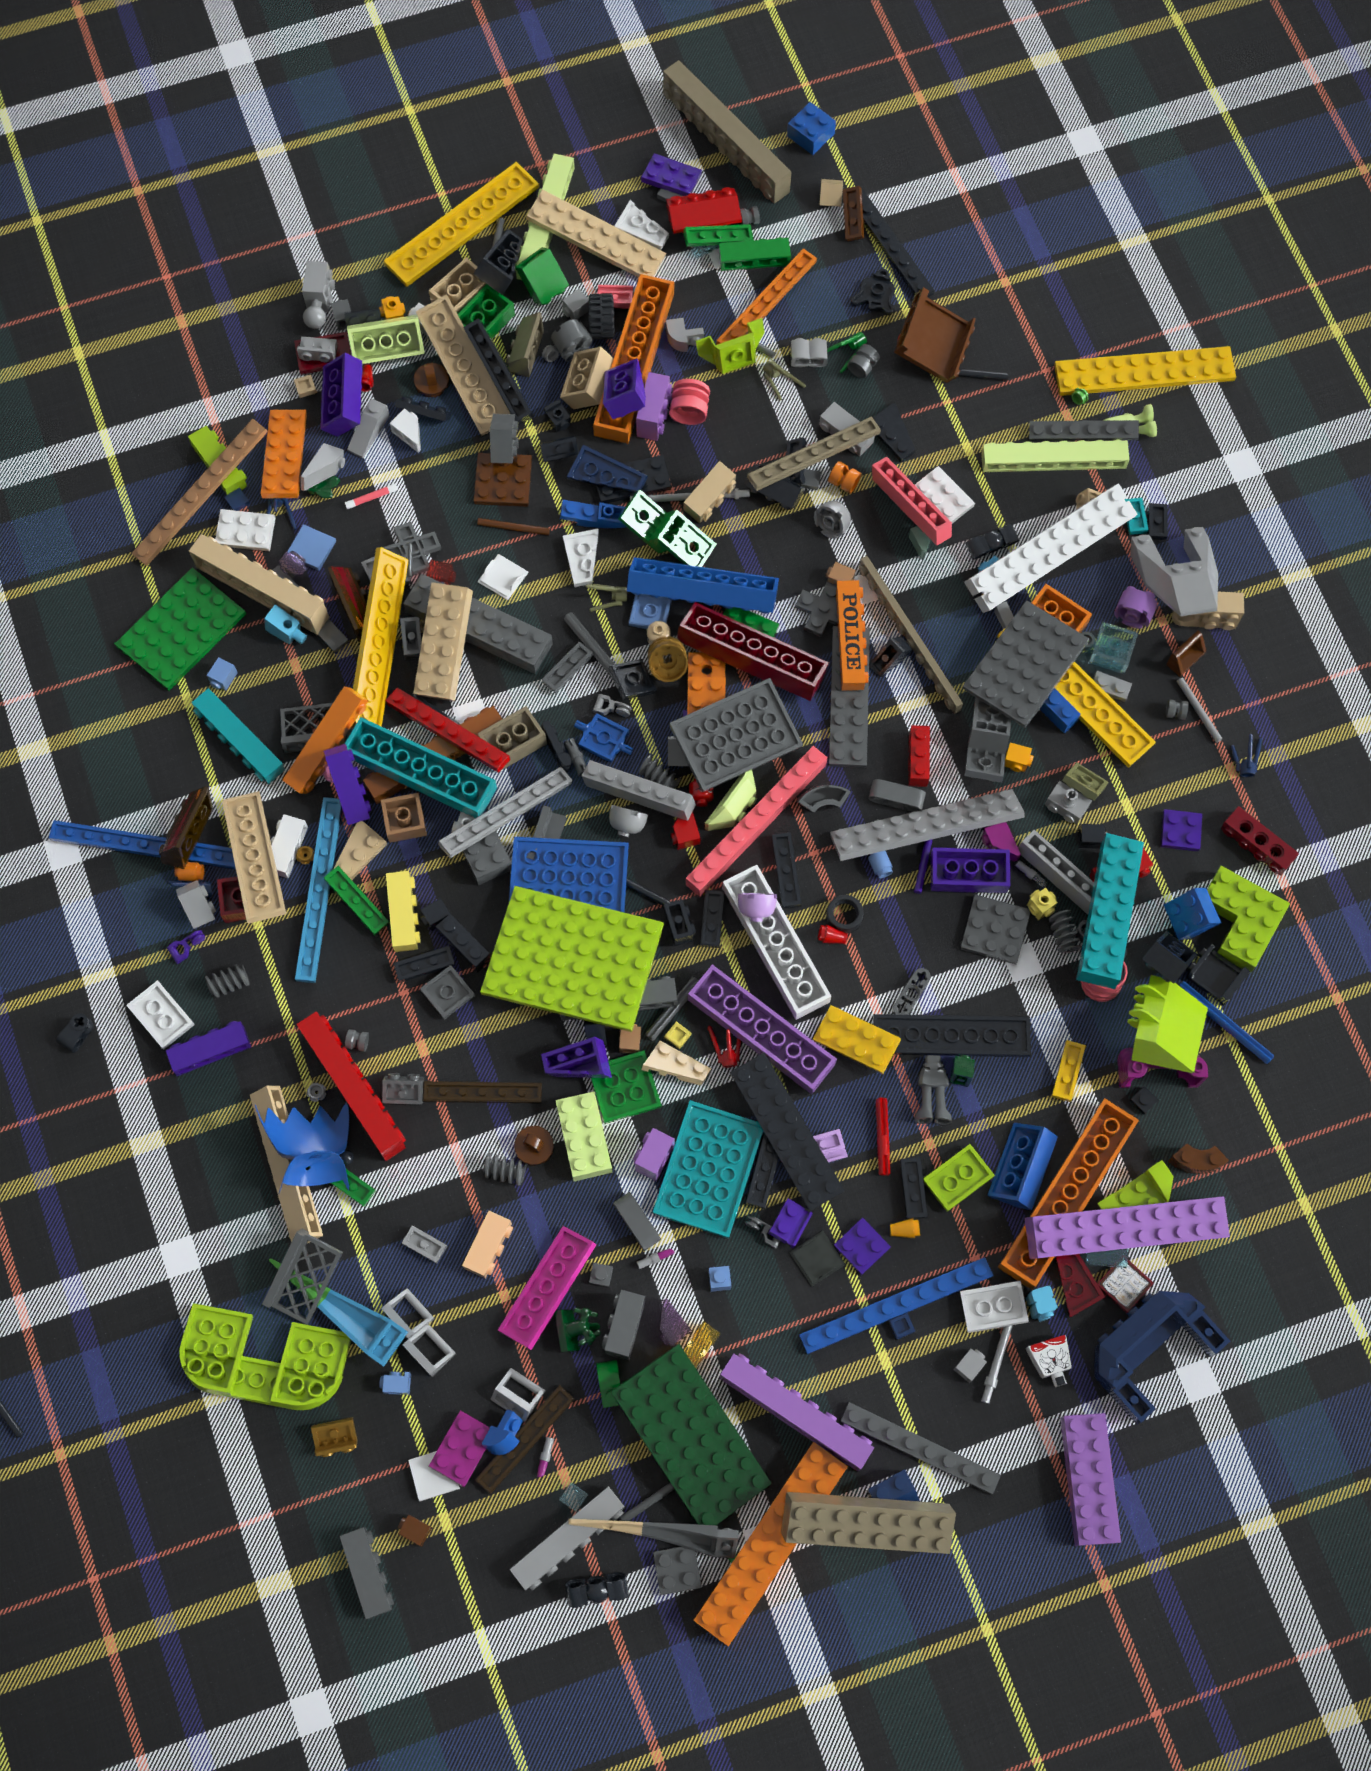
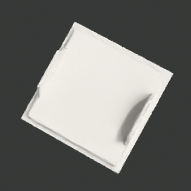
(502, 576)

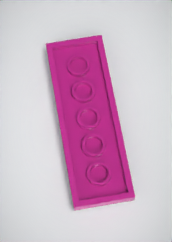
(547, 1287)

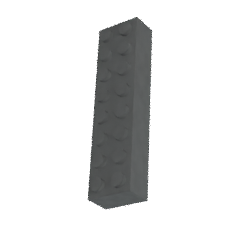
(490, 629)

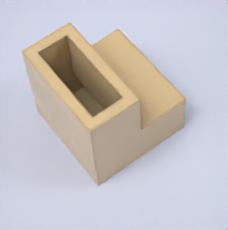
(831, 192)

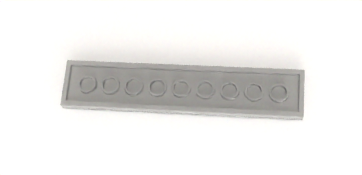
(926, 824)

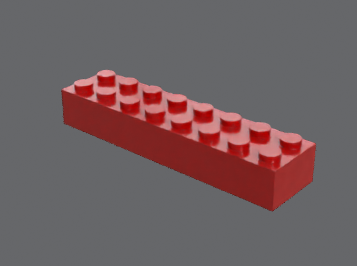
(349, 1082)

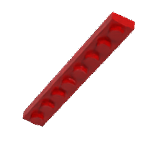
(448, 730)

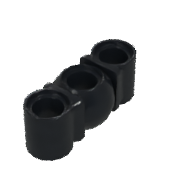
(992, 541)
(597, 1589)

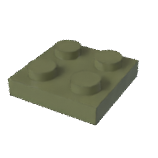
(1085, 781)

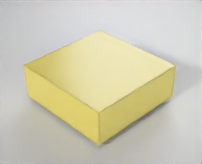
(677, 1035)

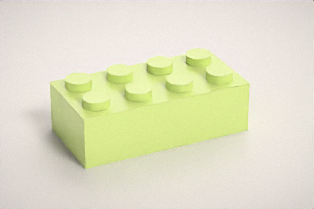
(386, 339)
(584, 1136)

